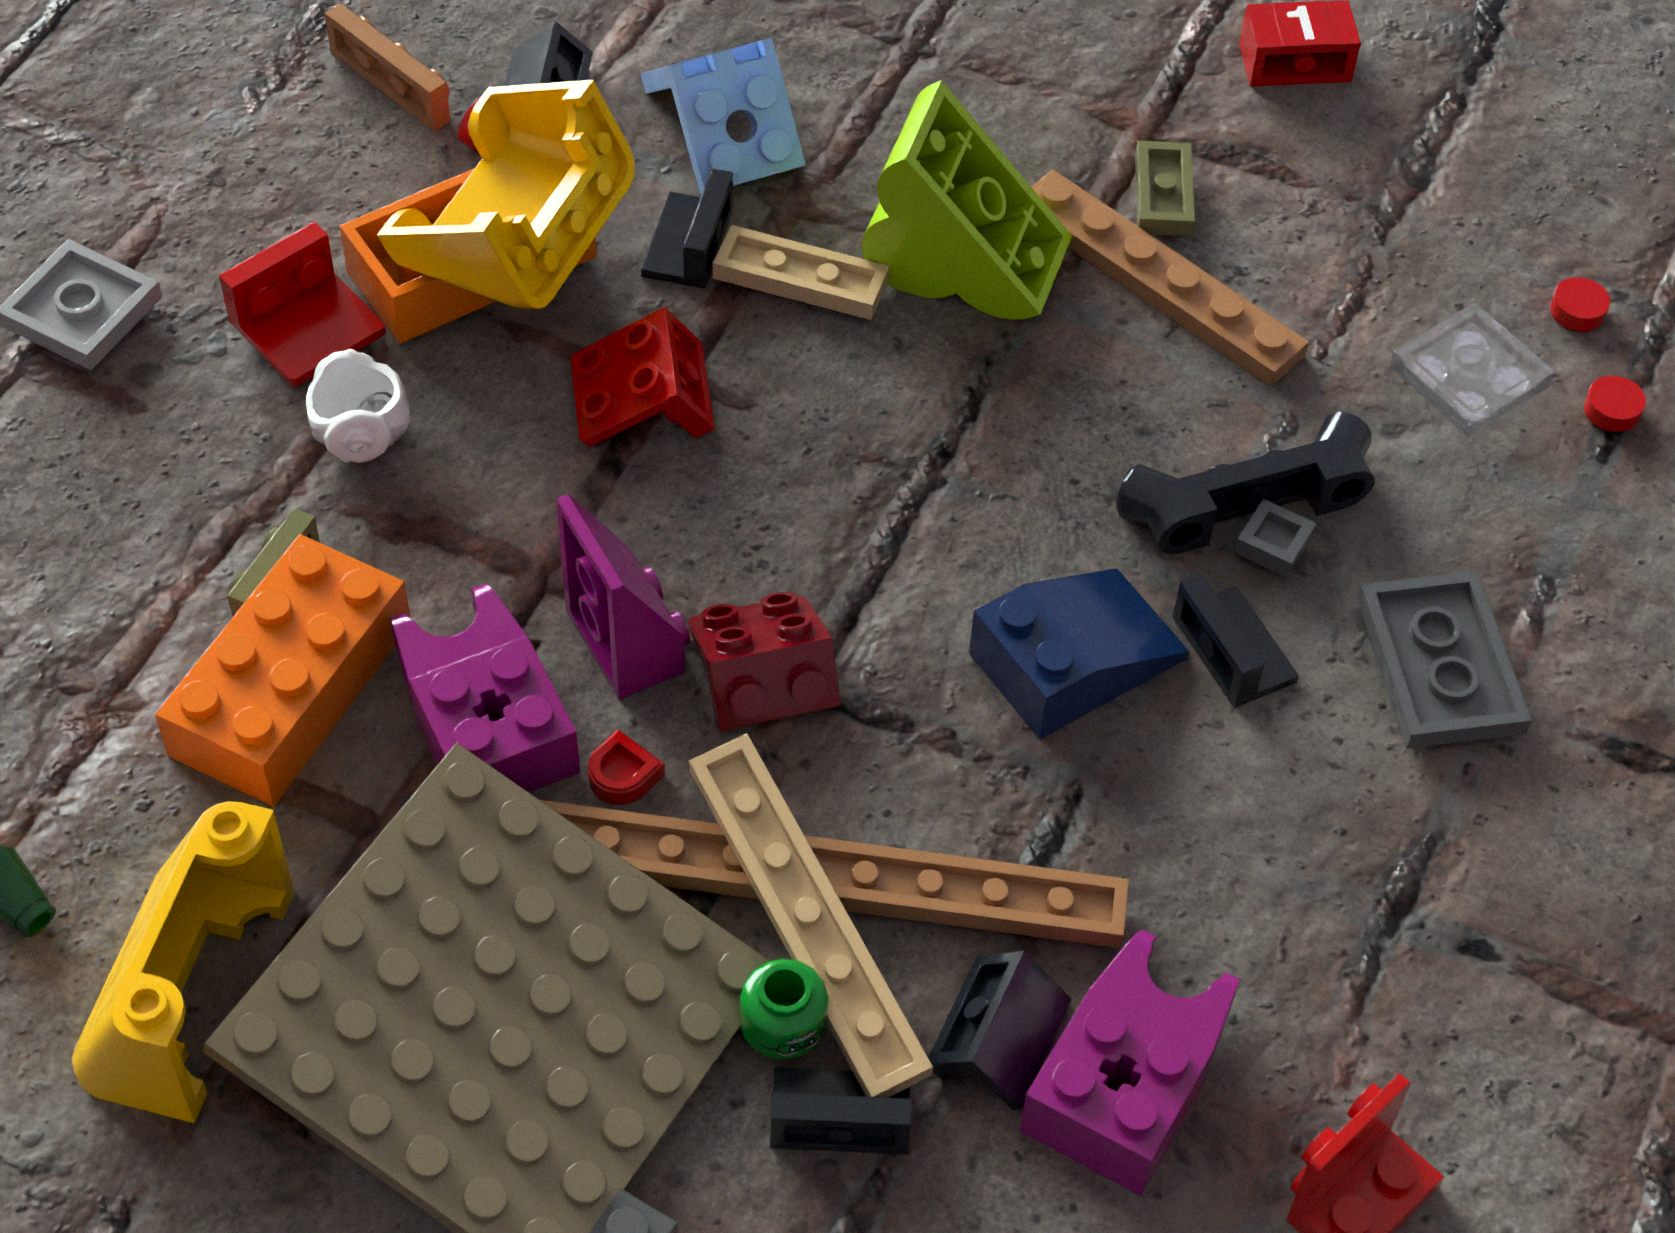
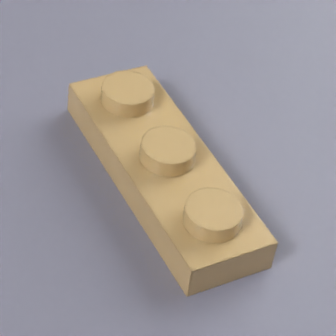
(801, 272)

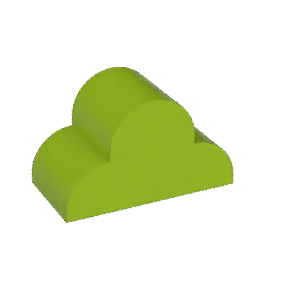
(962, 216)

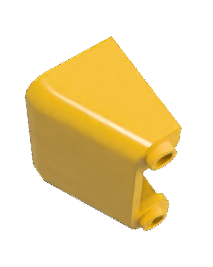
(532, 202)
(211, 883)

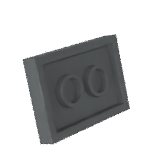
(1443, 660)

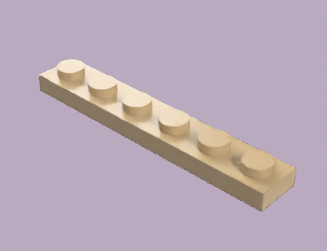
(810, 917)

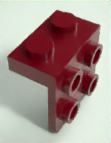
(766, 660)

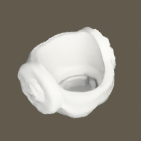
(356, 406)

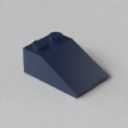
(1070, 646)

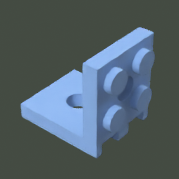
(726, 82)

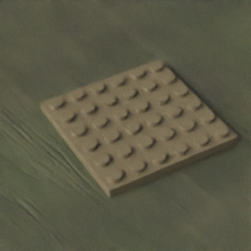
(491, 1010)

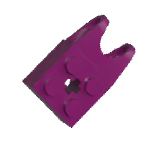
(488, 695)
(1126, 1069)

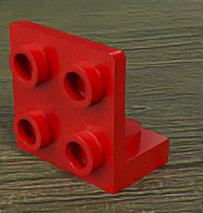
(296, 305)
(638, 374)
(1364, 1173)

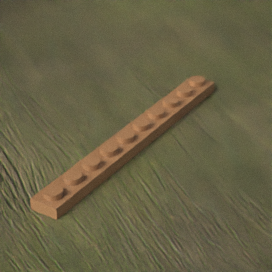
(878, 878)

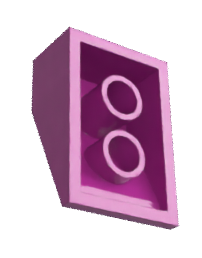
(617, 605)

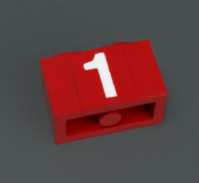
(1299, 43)

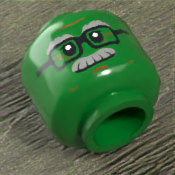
(784, 1009)

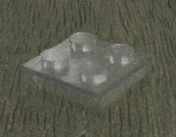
(1471, 369)

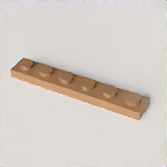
(1172, 283)

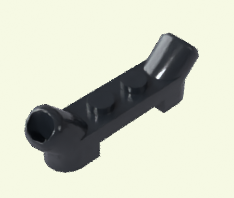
(1184, 509)

